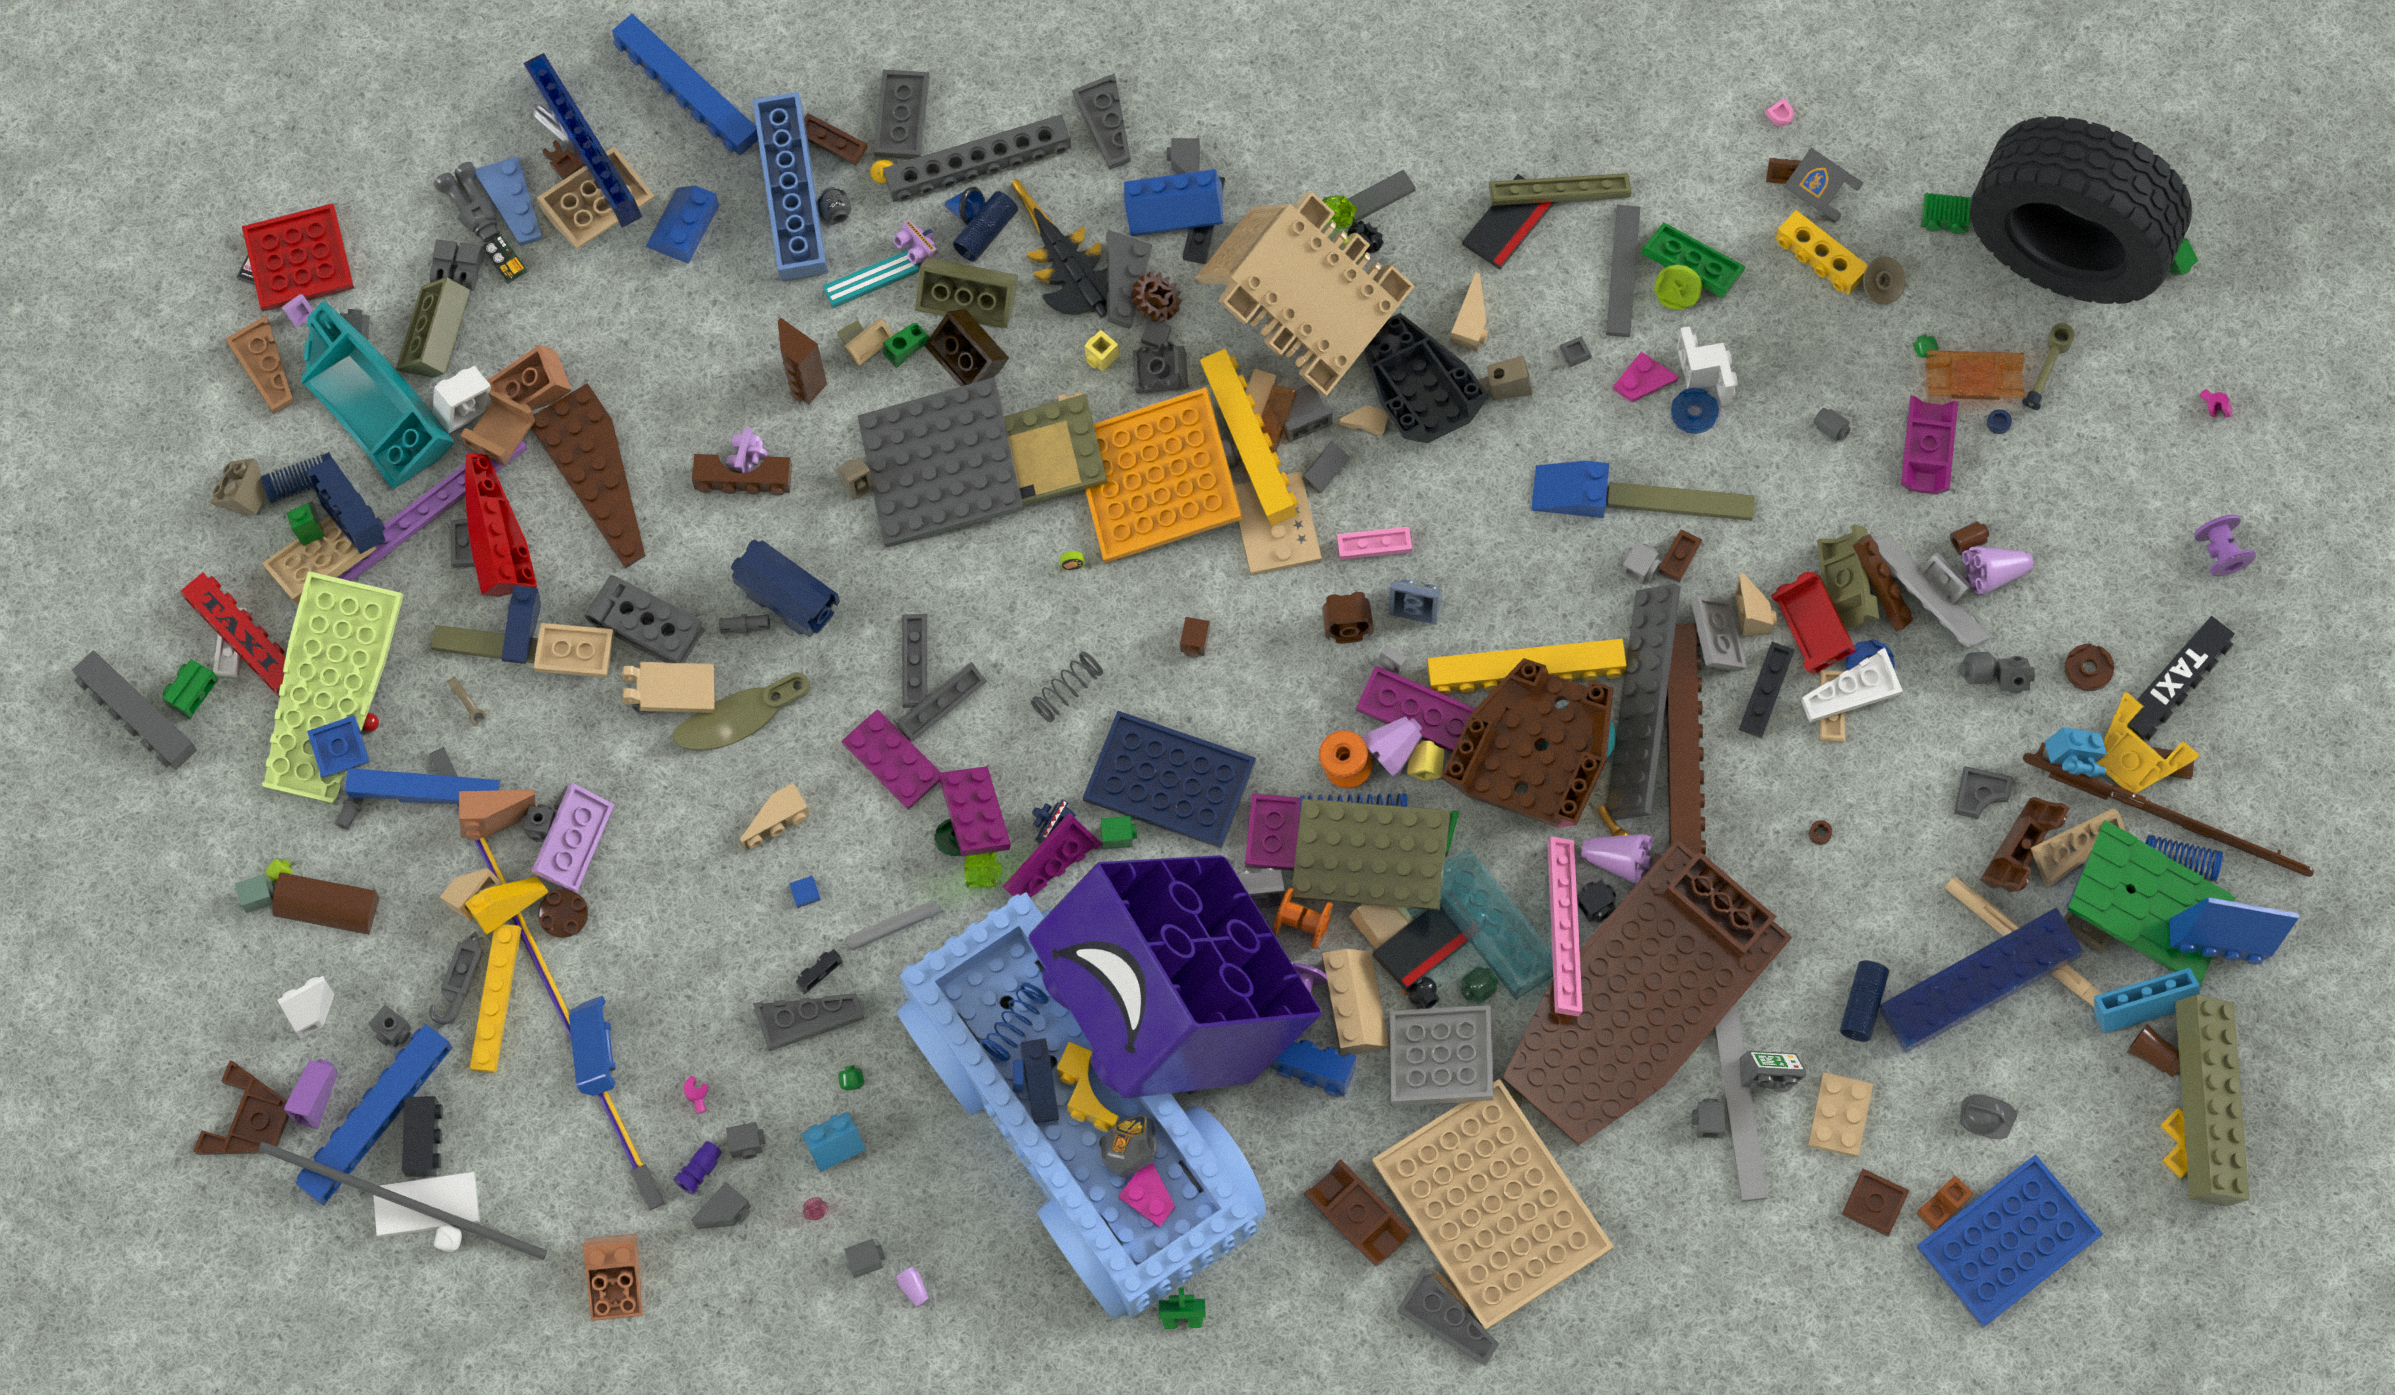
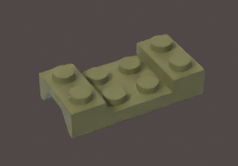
(1847, 579)

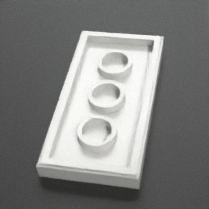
(448, 1193)

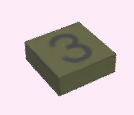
(850, 332)

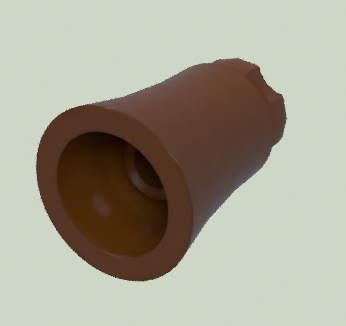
(2155, 1051)

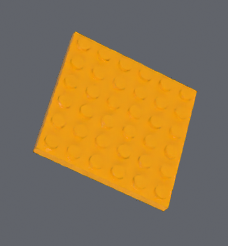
(1162, 476)

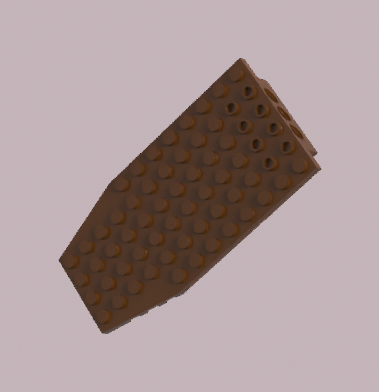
(1650, 994)

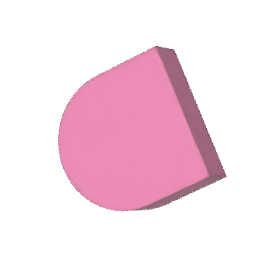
(1780, 113)

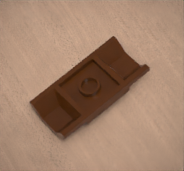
(1358, 1214)

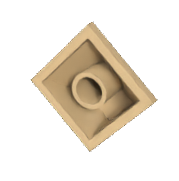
(1753, 609)

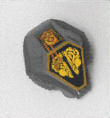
(1129, 1146)

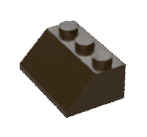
(965, 349)

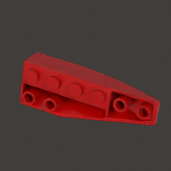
(494, 533)

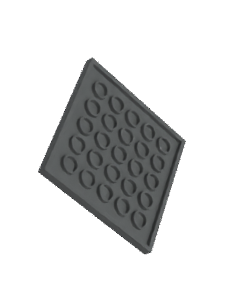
(940, 462)

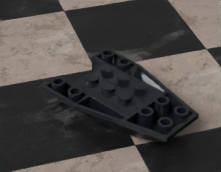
(1421, 382)

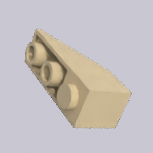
(779, 812)

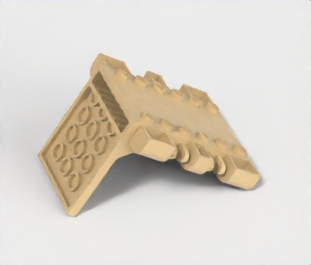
(1305, 286)

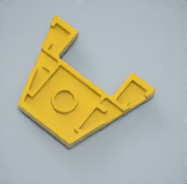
(2131, 759)

